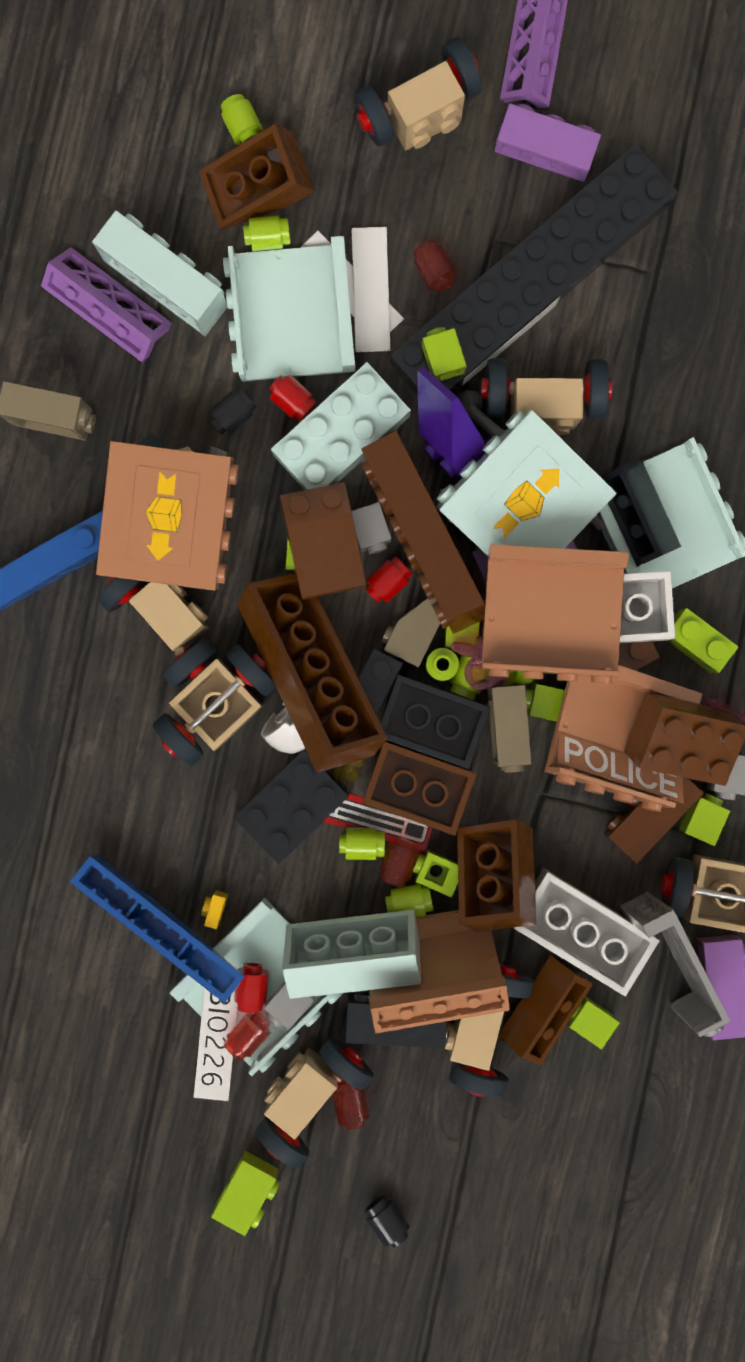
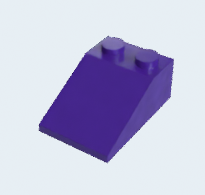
(446, 426)

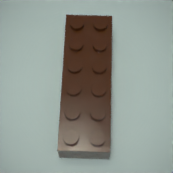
(427, 539)
(311, 673)

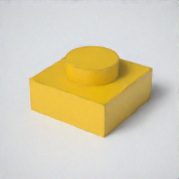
(214, 908)

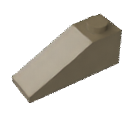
(412, 634)

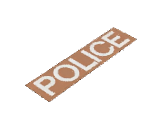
(616, 767)

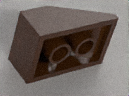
(257, 177)
(322, 540)

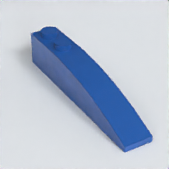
(50, 561)
(157, 926)

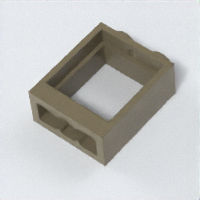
(46, 411)
(509, 727)

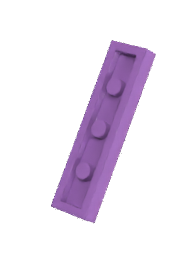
(541, 60)
(100, 305)

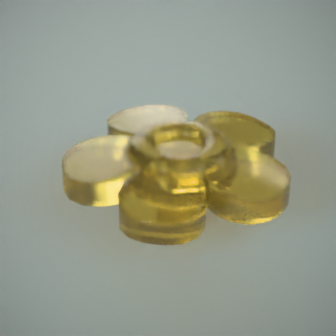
(349, 771)

